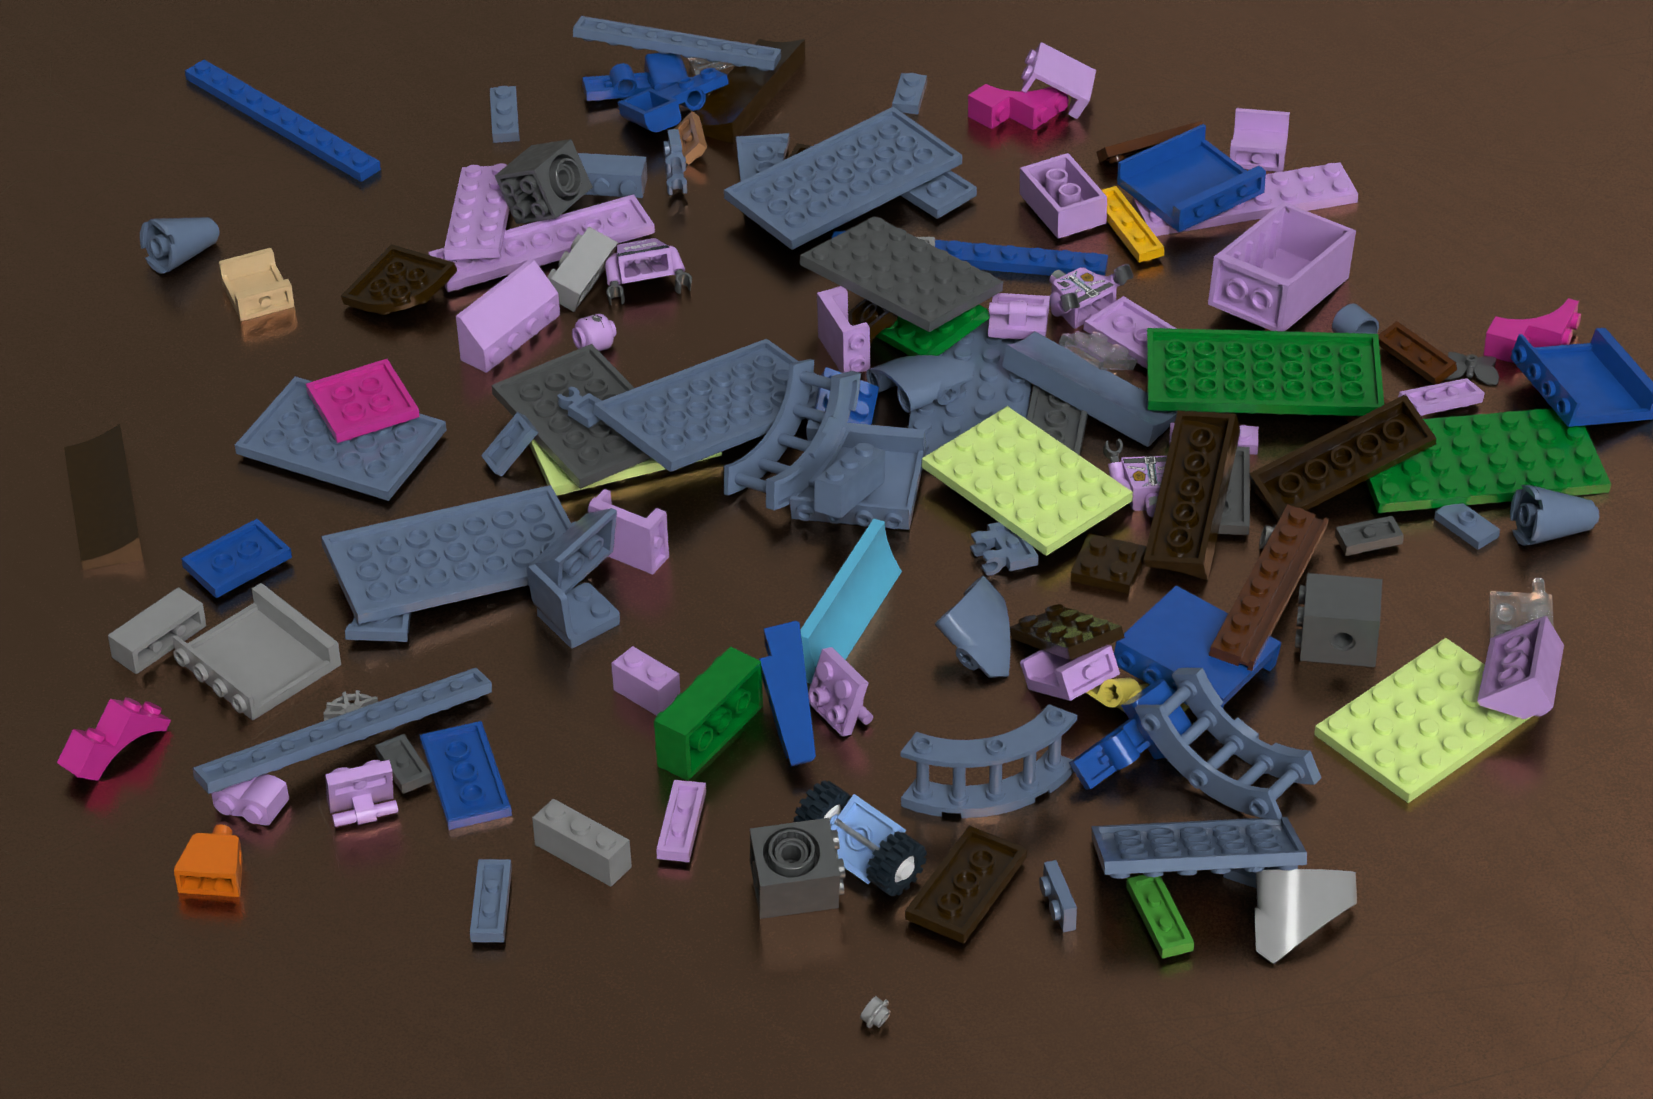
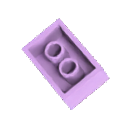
(1063, 195)

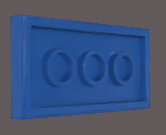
(465, 775)

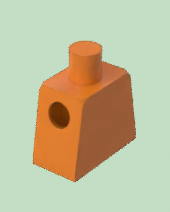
(211, 864)

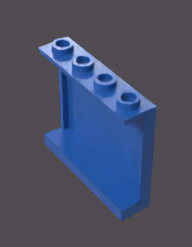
(1188, 179)
(1587, 380)
(1180, 635)

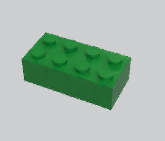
(708, 713)

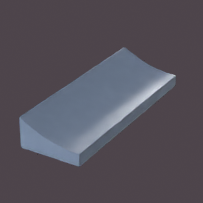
(1087, 387)

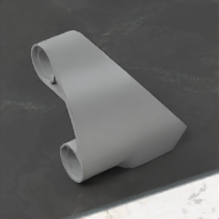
(1297, 905)

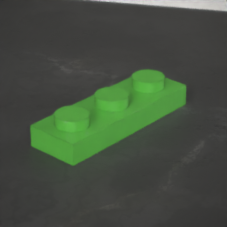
(1160, 915)

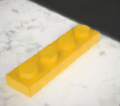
(1131, 227)

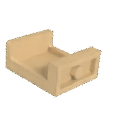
(255, 284)

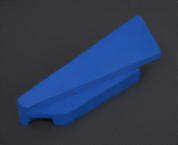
(788, 691)

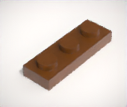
(1416, 353)

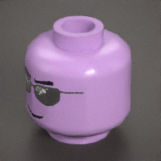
(594, 330)

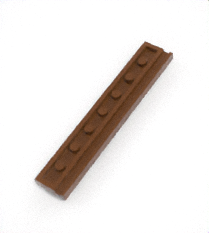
(1268, 588)

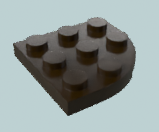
(398, 281)

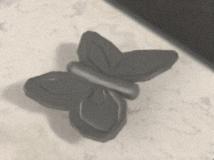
(1481, 366)

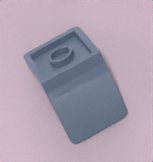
(574, 615)

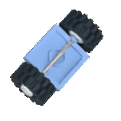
(868, 840)

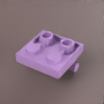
(1018, 315)
(838, 692)
(359, 790)

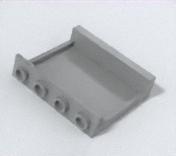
(260, 654)

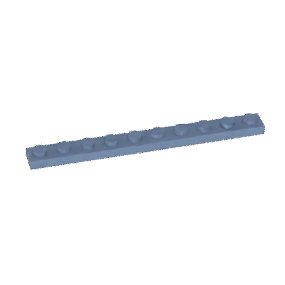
(341, 730)

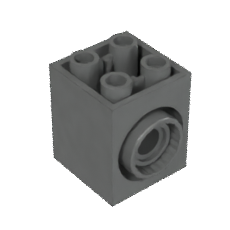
(543, 181)
(1339, 619)
(796, 868)

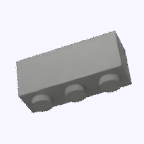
(581, 267)
(152, 631)
(582, 842)

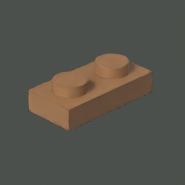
(691, 137)

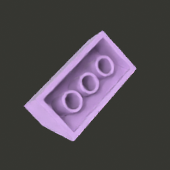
(506, 316)
(1522, 670)

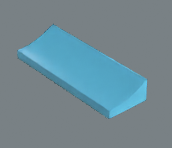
(851, 598)

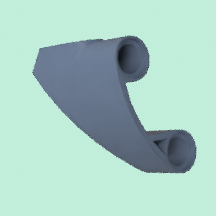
(922, 379)
(980, 629)

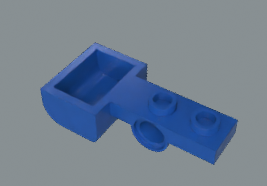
(659, 73)
(660, 108)
(1128, 740)

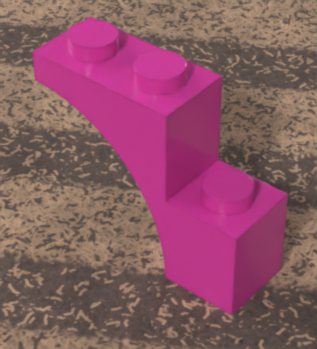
(994, 105)
(1542, 331)
(122, 722)

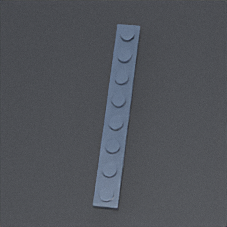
(677, 43)

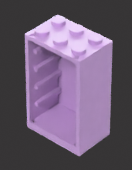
(1281, 267)

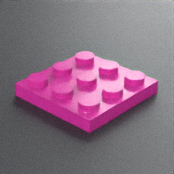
(362, 400)

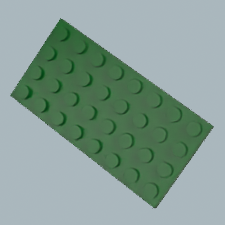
(1263, 372)
(1489, 459)

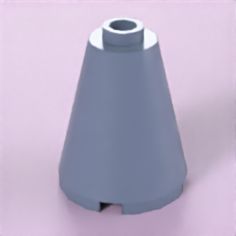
(176, 240)
(1549, 514)

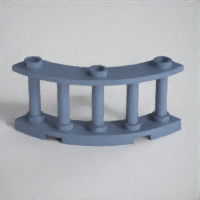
(817, 454)
(1238, 739)
(998, 795)

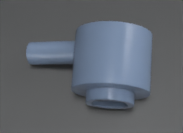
(1354, 320)

